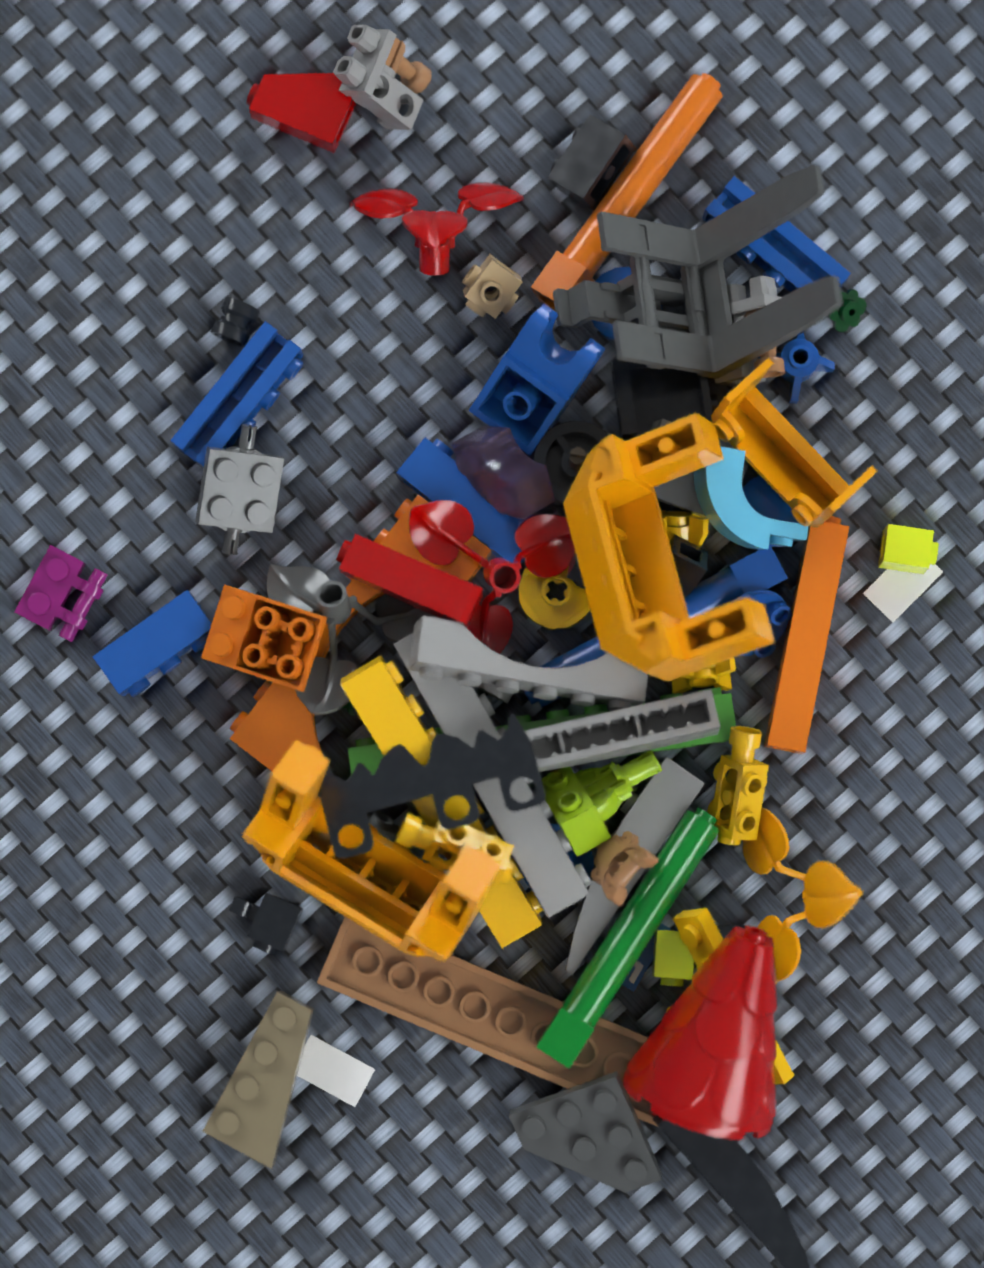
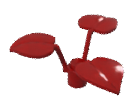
(434, 230)
(546, 546)

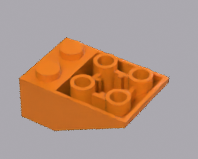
(264, 637)

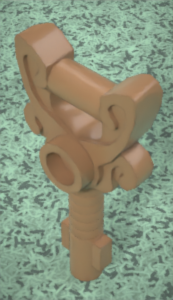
(617, 864)

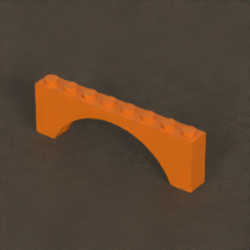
(279, 713)

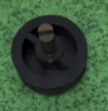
(564, 452)

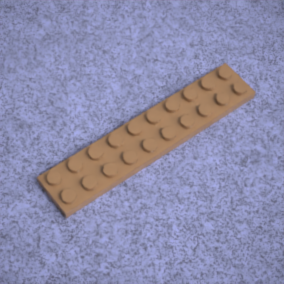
(472, 1008)

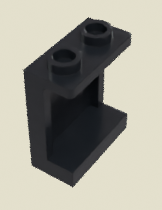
(654, 394)

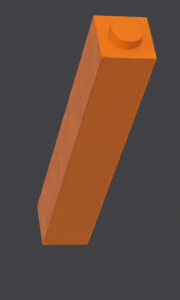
(806, 637)

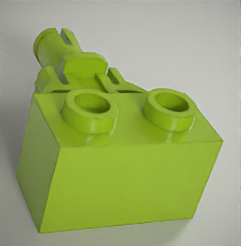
(592, 796)

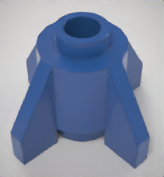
(799, 373)

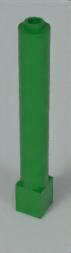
(628, 937)

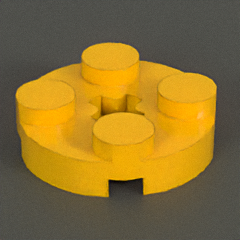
(552, 613)

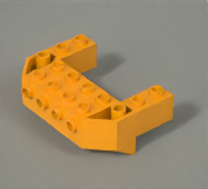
(630, 560)
(380, 889)

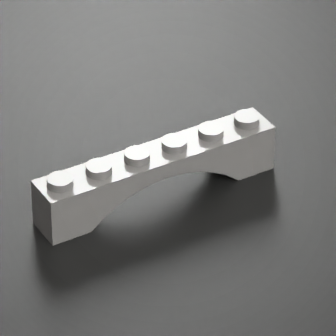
(452, 651)

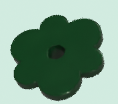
(849, 312)

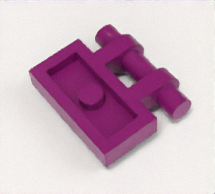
(51, 588)

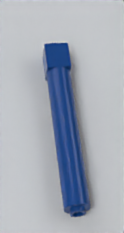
(754, 572)

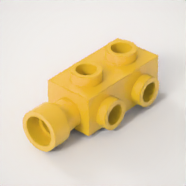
(741, 790)
(451, 844)

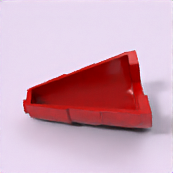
(716, 1045)

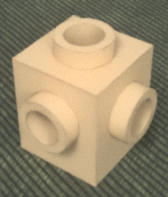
(495, 274)

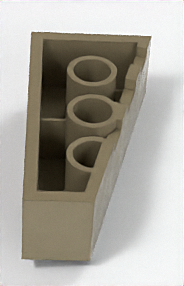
(260, 1090)

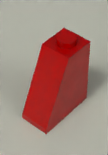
(303, 106)

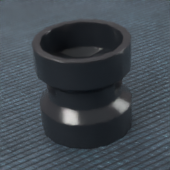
(234, 324)

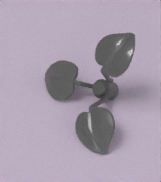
(312, 591)

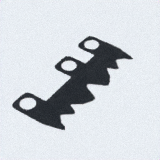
(448, 773)

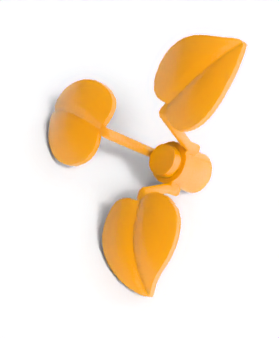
(825, 892)

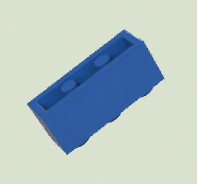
(155, 645)

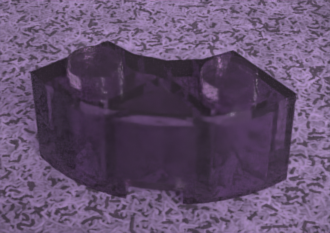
(503, 472)

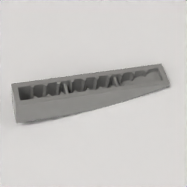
(625, 731)
(652, 819)

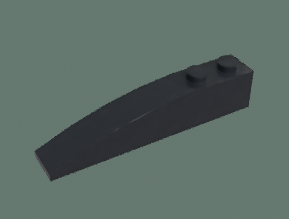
(742, 1187)

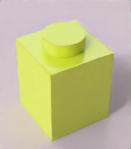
(907, 549)
(671, 959)

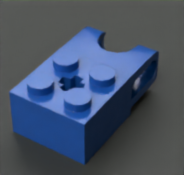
(534, 381)

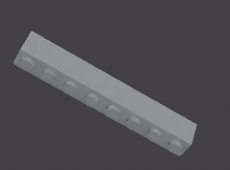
(536, 846)

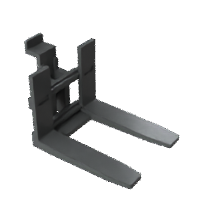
(704, 337)

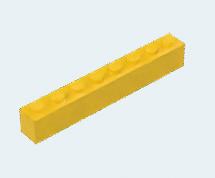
(395, 721)

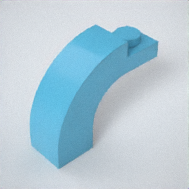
(726, 507)

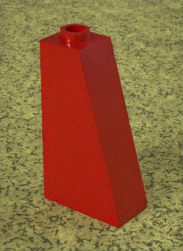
(409, 580)

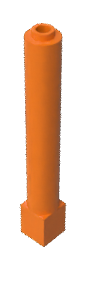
(633, 185)

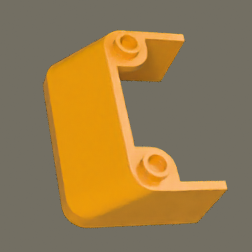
(782, 453)

